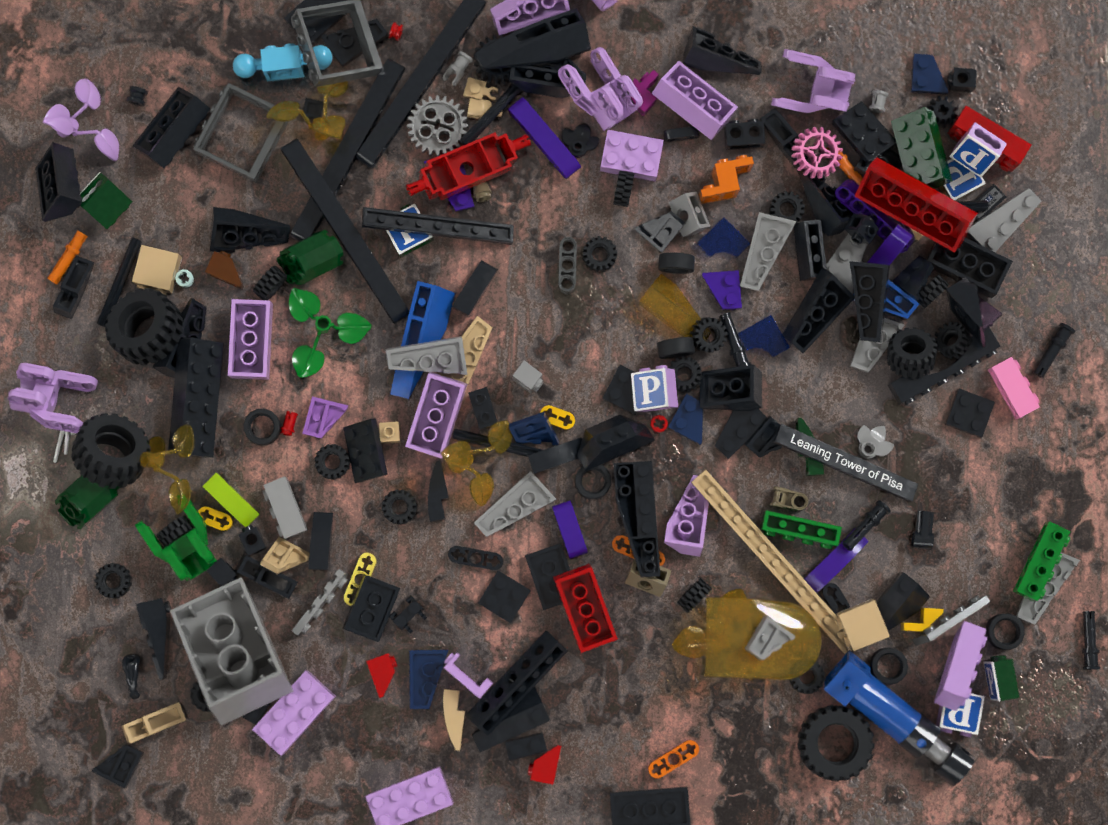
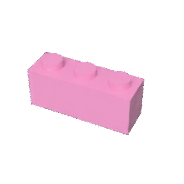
(1014, 388)

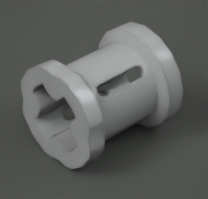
(878, 101)

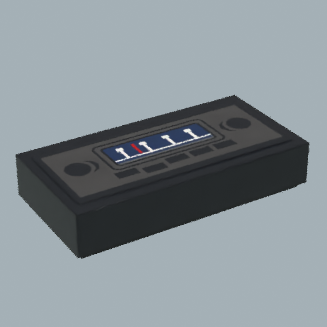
(994, 197)

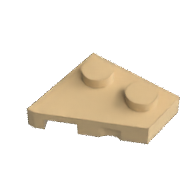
(284, 556)

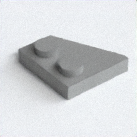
(768, 638)

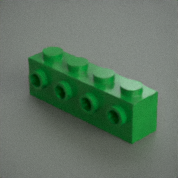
(800, 528)
(1042, 561)

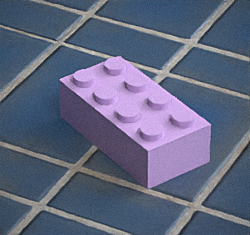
(694, 100)
(250, 339)
(436, 414)
(960, 666)
(294, 713)
(410, 798)

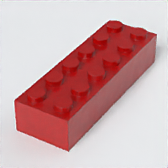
(915, 204)

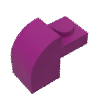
(649, 99)

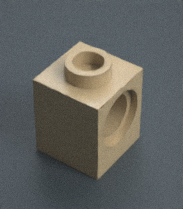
(390, 432)

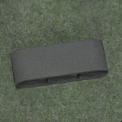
(565, 256)

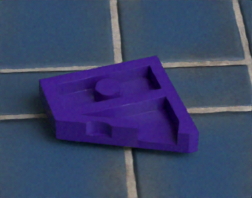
(725, 288)

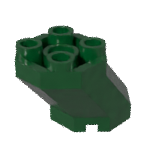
(310, 257)
(84, 501)

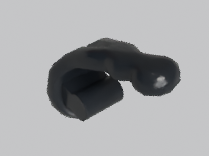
(131, 666)

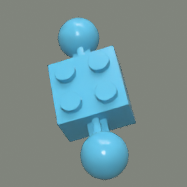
(280, 62)

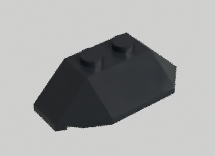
(543, 78)
(611, 440)

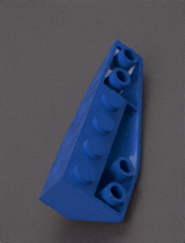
(425, 323)

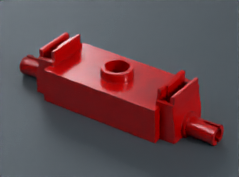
(481, 155)

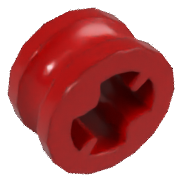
(396, 31)
(657, 429)

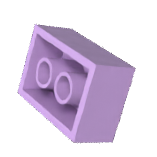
(632, 155)

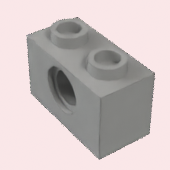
(690, 210)
(528, 377)

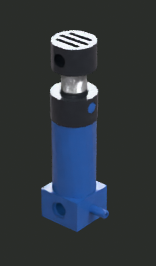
(854, 684)

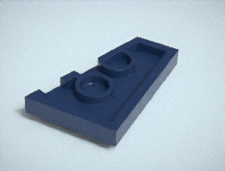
(424, 676)

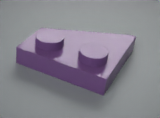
(322, 416)

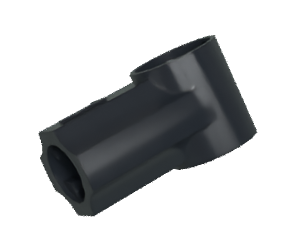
(922, 536)

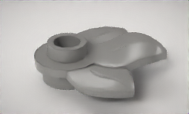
(875, 440)

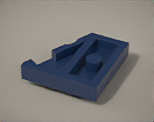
(927, 76)
(688, 419)
(533, 430)

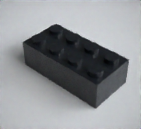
(971, 261)

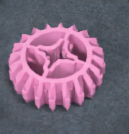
(821, 137)

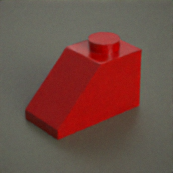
(382, 672)
(545, 766)

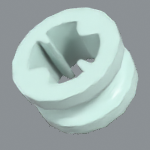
(189, 275)

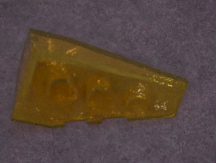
(671, 307)

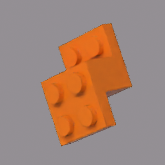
(725, 179)

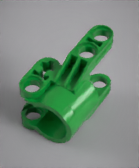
(187, 555)

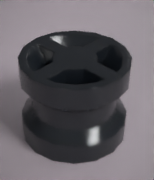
(137, 96)

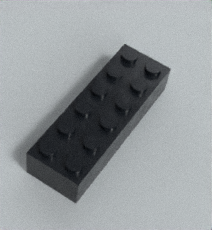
(197, 393)

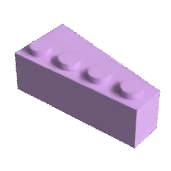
(517, 14)

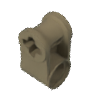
(787, 499)

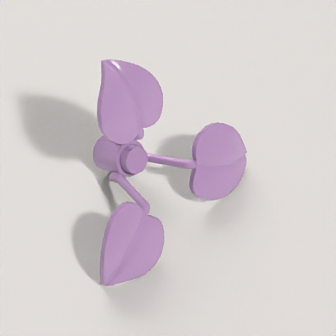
(60, 120)

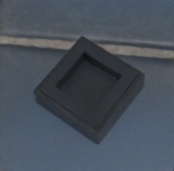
(313, 108)

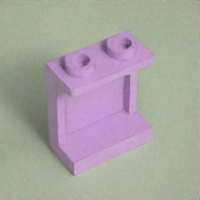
(464, 679)

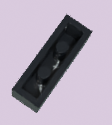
(809, 249)

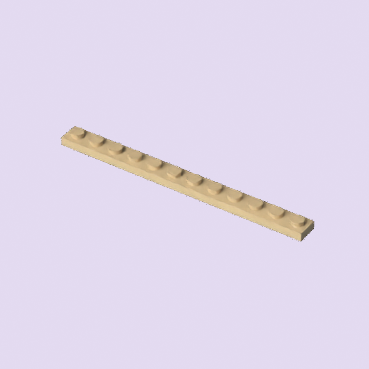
(770, 557)

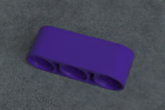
(891, 246)
(569, 529)

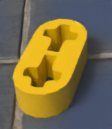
(559, 413)
(217, 514)

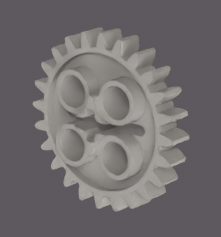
(442, 109)

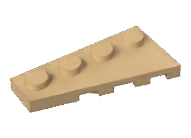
(473, 342)

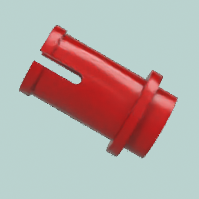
(289, 423)

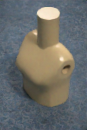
(478, 108)

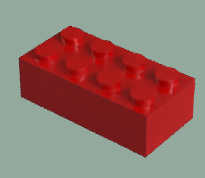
(1015, 148)
(585, 608)

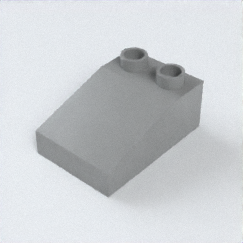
(231, 651)

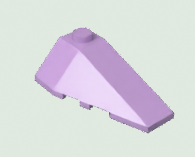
(688, 522)

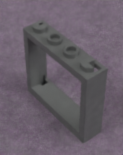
(363, 33)
(216, 113)

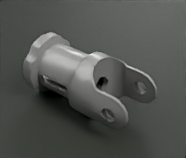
(458, 67)

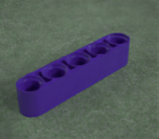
(544, 138)
(855, 207)

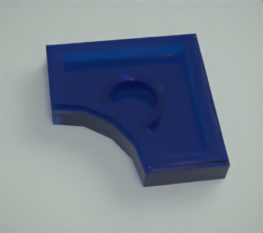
(723, 238)
(764, 336)

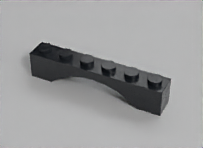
(906, 388)

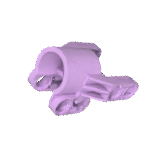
(829, 88)
(608, 103)
(40, 394)

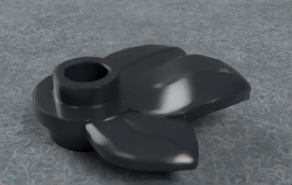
(579, 137)

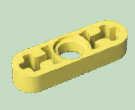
(352, 581)

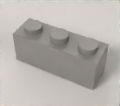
(284, 508)

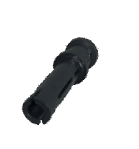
(1057, 343)
(737, 349)
(871, 518)
(1090, 651)

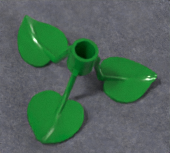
(351, 329)

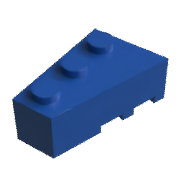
(899, 302)

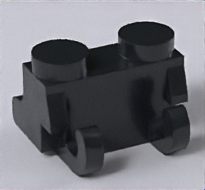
(407, 614)

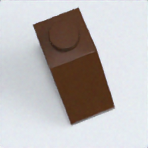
(224, 269)

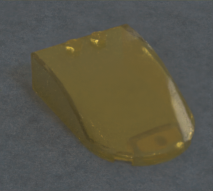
(733, 623)

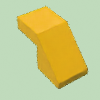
(927, 617)

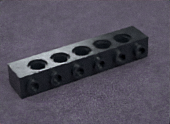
(516, 683)

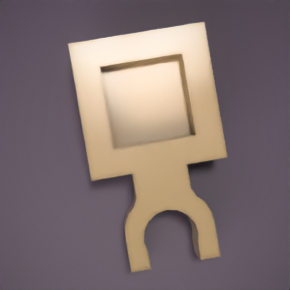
(477, 89)

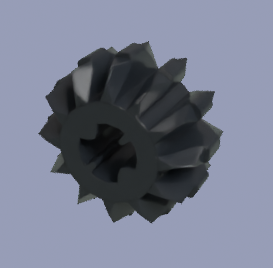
(945, 107)

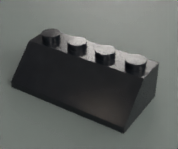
(171, 127)
(58, 183)

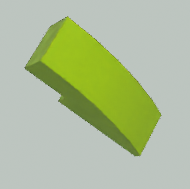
(231, 500)

